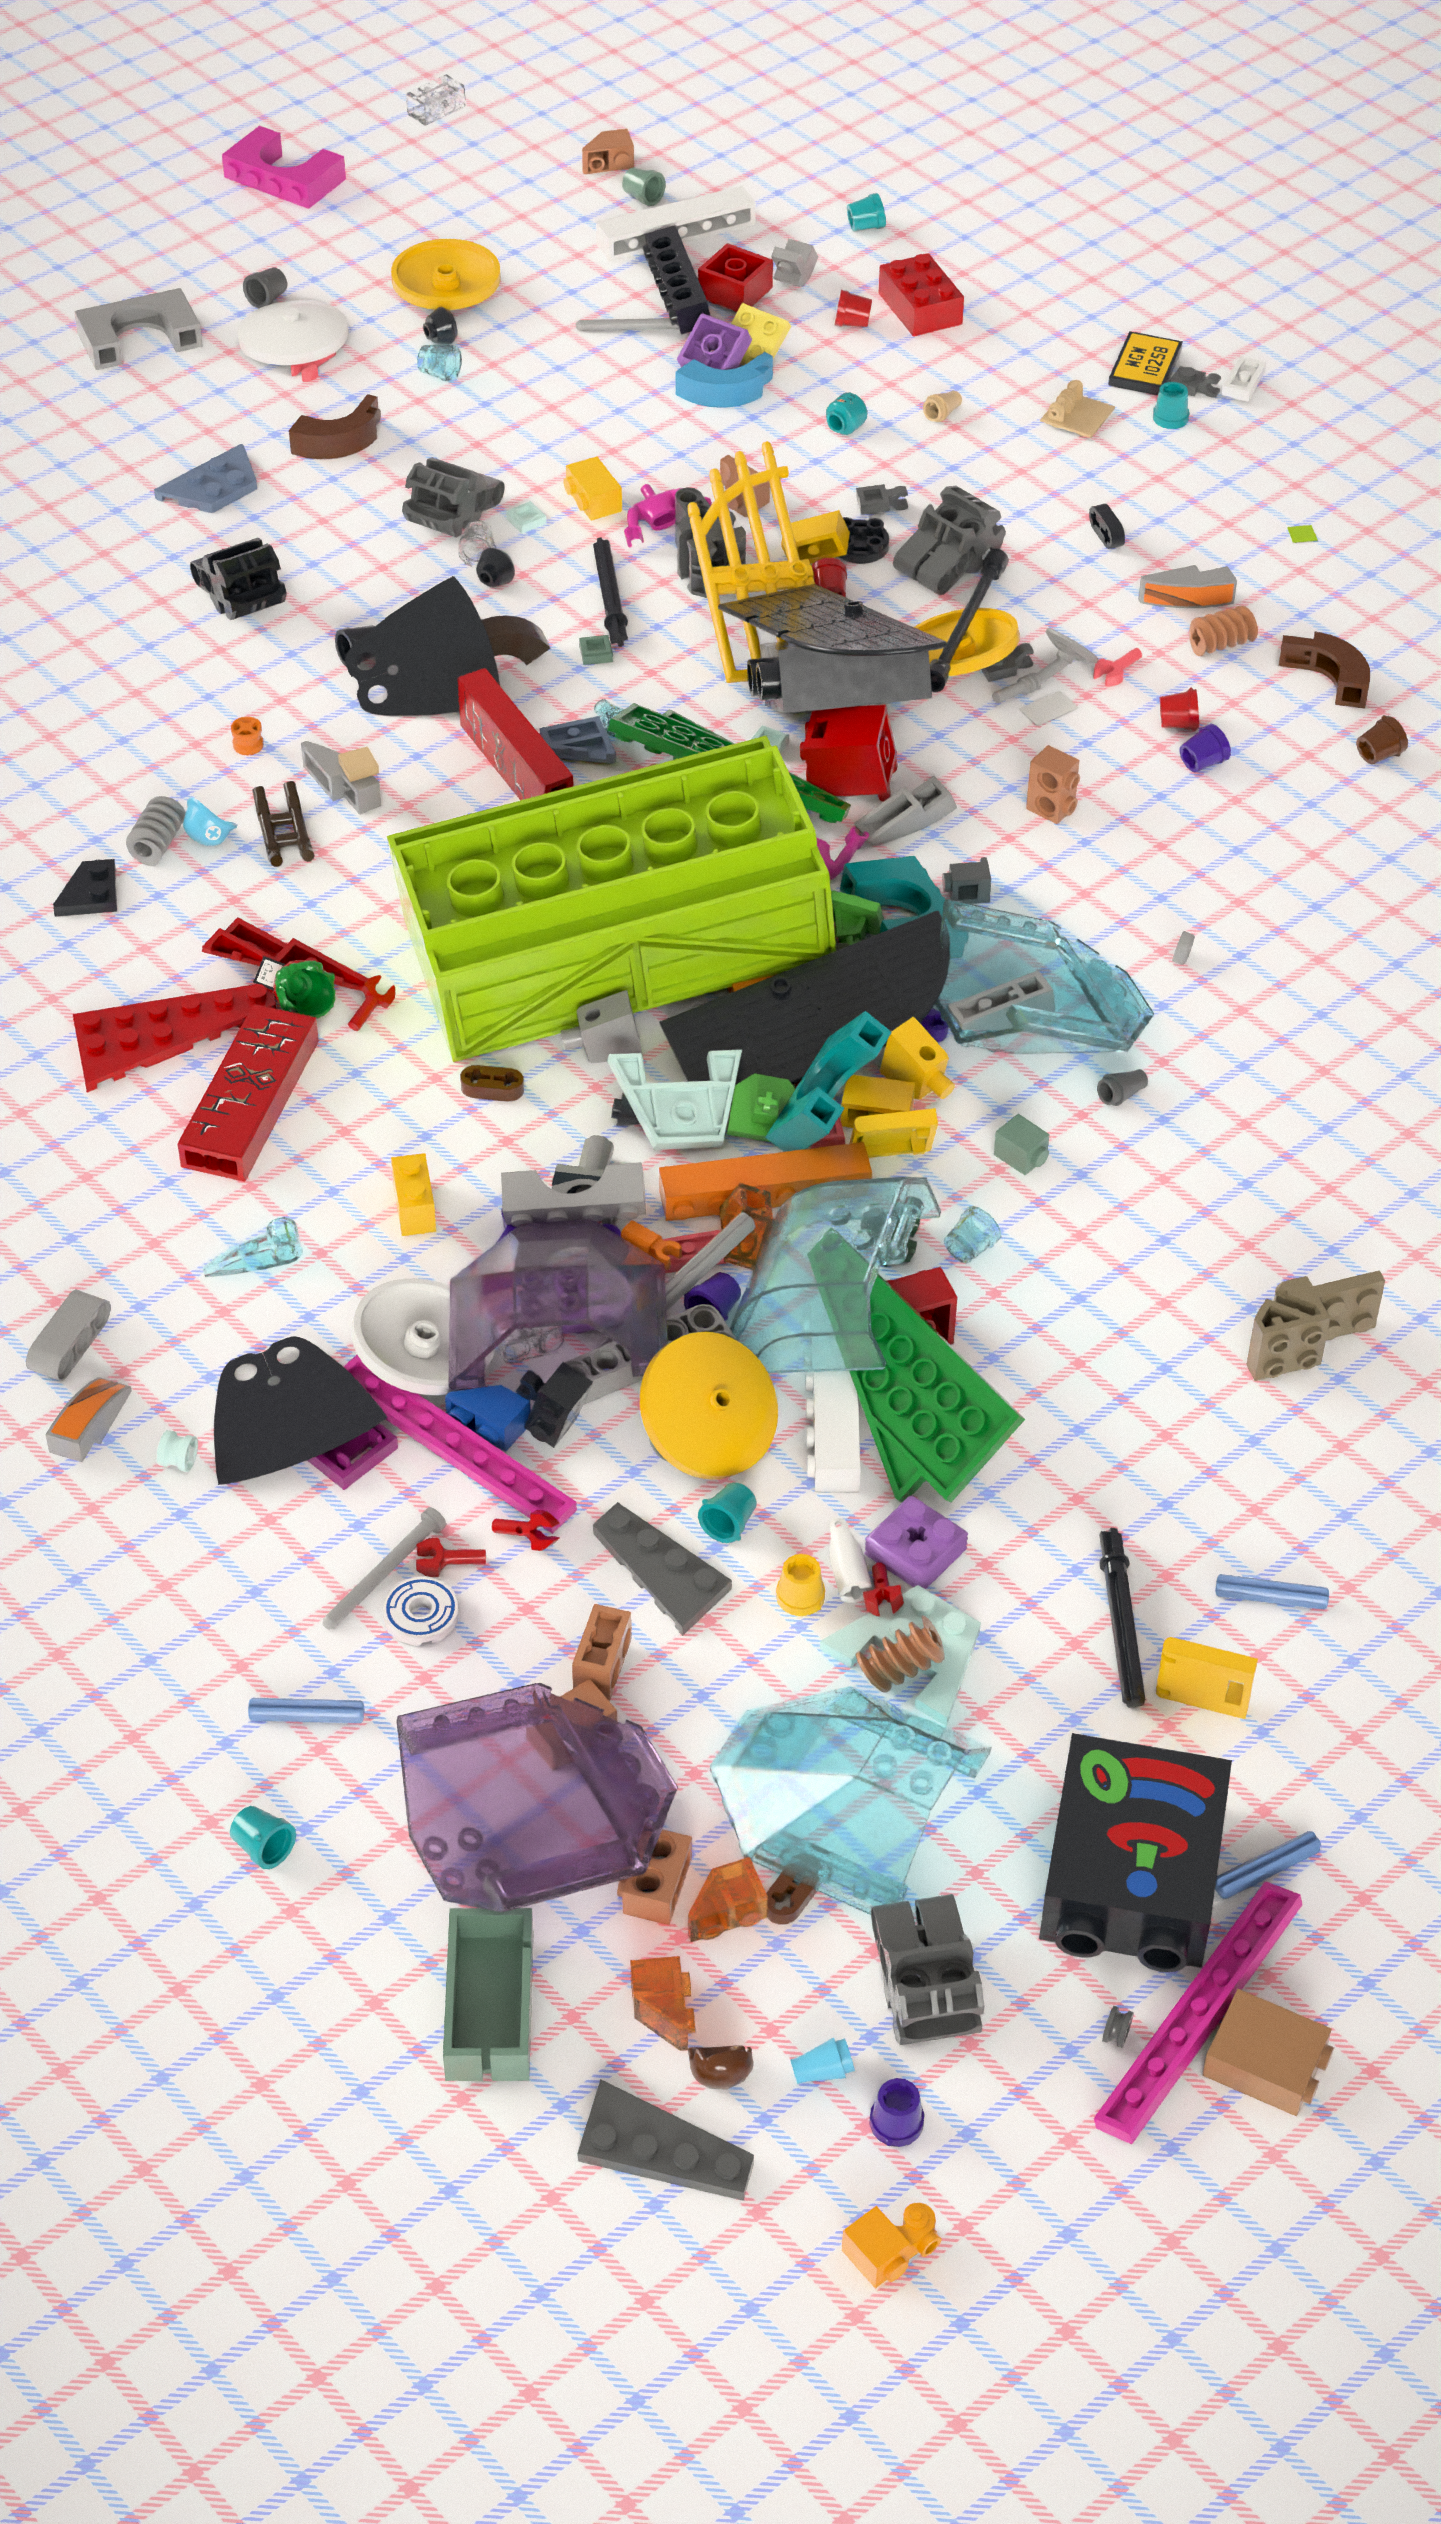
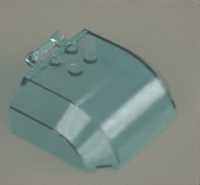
(817, 1271)

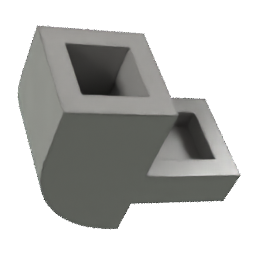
(794, 262)

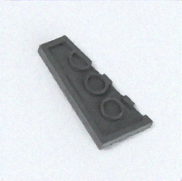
(669, 1572)
(657, 2145)

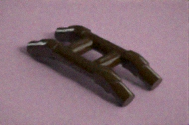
(293, 816)

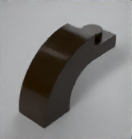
(515, 637)

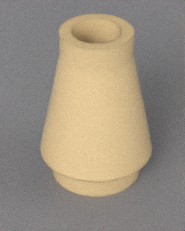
(940, 406)

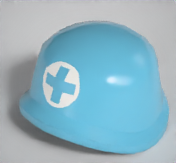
(204, 825)

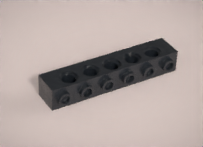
(675, 278)

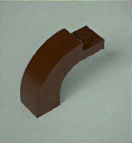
(336, 437)
(1334, 659)

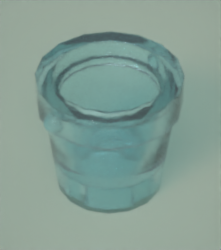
(440, 361)
(972, 1235)

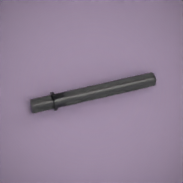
(615, 619)
(1115, 1565)

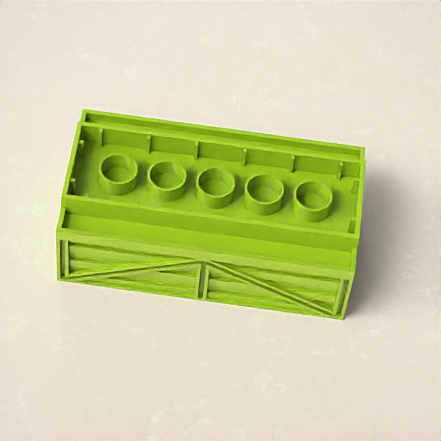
(610, 887)

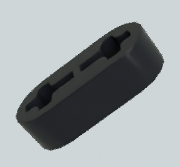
(1106, 526)

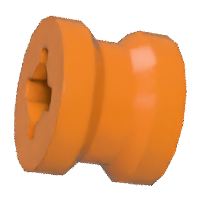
(247, 735)

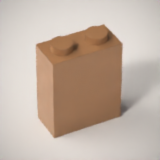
(1268, 2053)

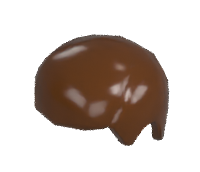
(720, 2066)

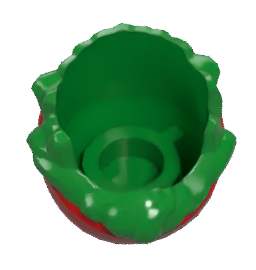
(305, 988)

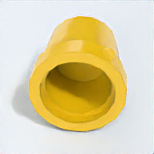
(800, 1586)

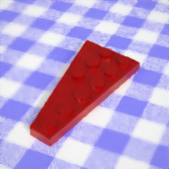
(157, 1030)

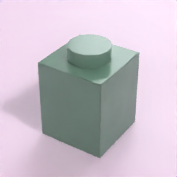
(1021, 1144)

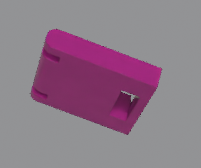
(337, 1462)

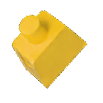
(916, 1057)

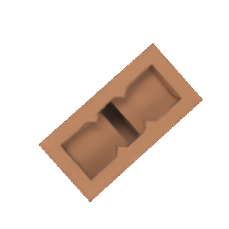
(1053, 784)
(603, 1648)
(663, 1876)

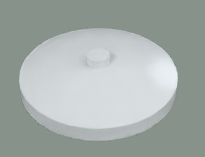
(293, 332)
(404, 1334)

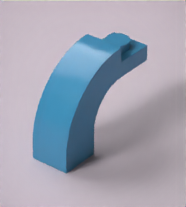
(724, 388)

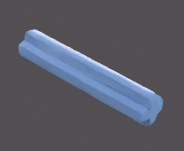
(1272, 1591)
(306, 1710)
(1267, 1864)

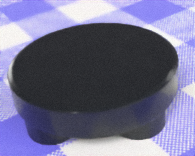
(866, 541)

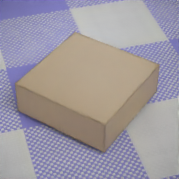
(358, 764)

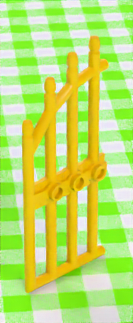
(746, 578)

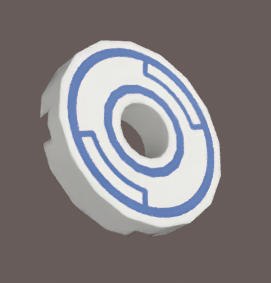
(420, 1593)

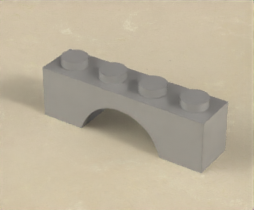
(616, 1194)

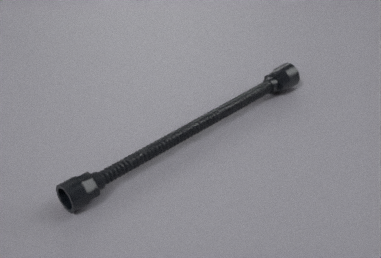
(993, 566)

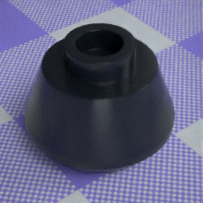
(440, 326)
(495, 567)

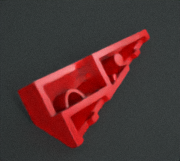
(249, 945)

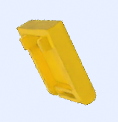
(893, 1133)
(1201, 1677)

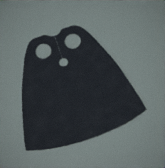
(432, 645)
(284, 1424)

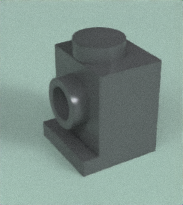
(968, 882)

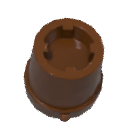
(1382, 740)

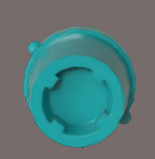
(866, 213)
(1171, 406)
(727, 1512)
(263, 1836)

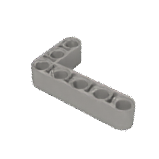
(619, 1358)

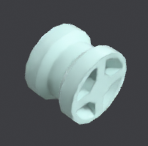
(177, 1450)

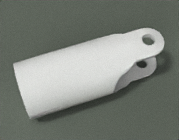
(848, 1563)

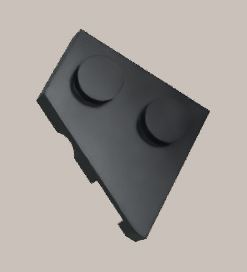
(89, 890)

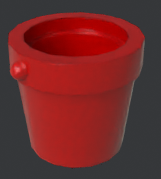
(852, 310)
(830, 574)
(1180, 710)

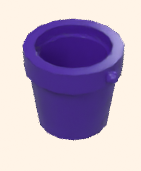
(1205, 748)
(718, 1291)
(897, 2113)

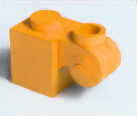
(883, 2249)

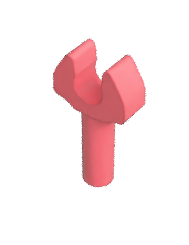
(309, 370)
(1115, 669)

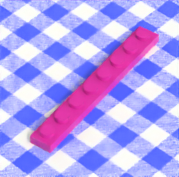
(464, 1448)
(1197, 2013)

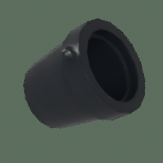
(346, 638)

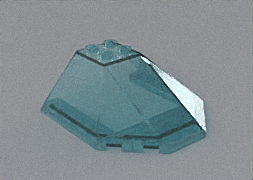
(1093, 1003)
(839, 1789)

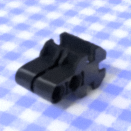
(240, 578)

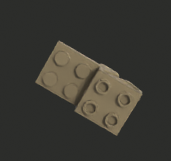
(1301, 1318)

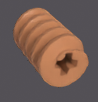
(1222, 629)
(902, 1657)

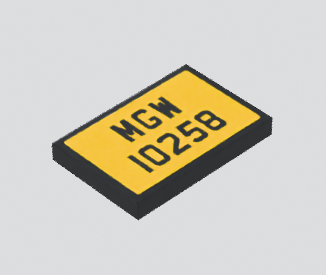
(1145, 363)

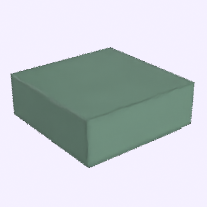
(595, 649)

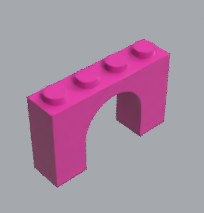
(305, 184)

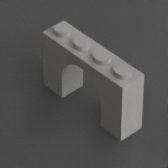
(165, 311)

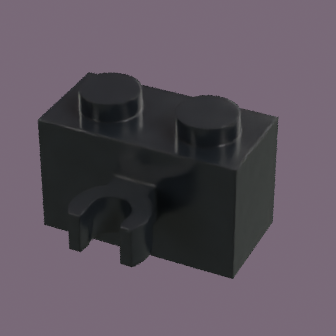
(556, 1402)

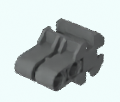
(449, 496)
(950, 540)
(687, 557)
(927, 1970)

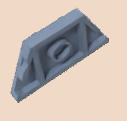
(213, 482)

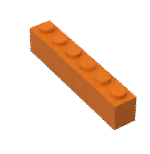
(702, 1187)

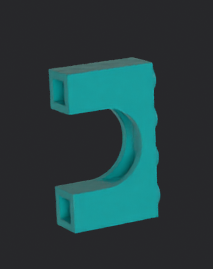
(893, 882)
(811, 1108)

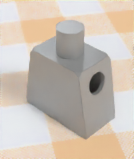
(604, 1029)

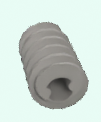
(155, 830)

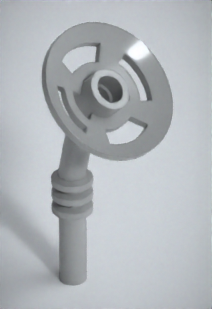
(1067, 652)

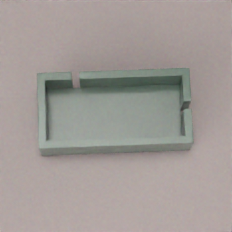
(488, 1995)

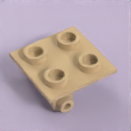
(1077, 412)

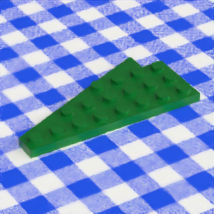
(684, 737)
(928, 1404)

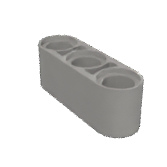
(68, 1335)

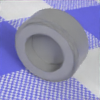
(1183, 948)

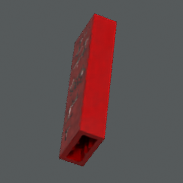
(508, 738)
(248, 1093)

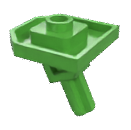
(855, 917)
(757, 1105)

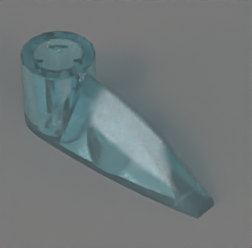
(268, 1250)

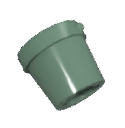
(644, 185)

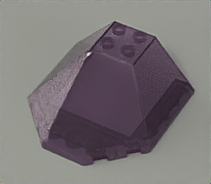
(556, 1278)
(529, 1797)

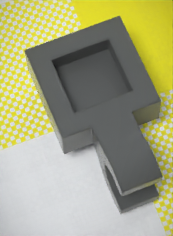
(1197, 381)
(879, 499)
(1008, 666)

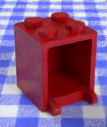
(850, 751)

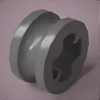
(1117, 2026)

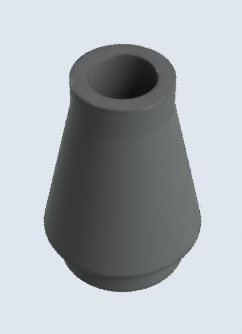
(1120, 1086)

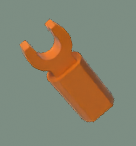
(651, 1243)

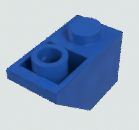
(491, 1413)

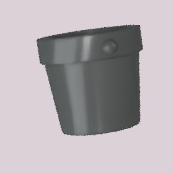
(264, 286)

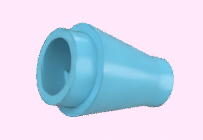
(824, 2062)

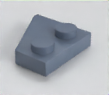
(580, 740)

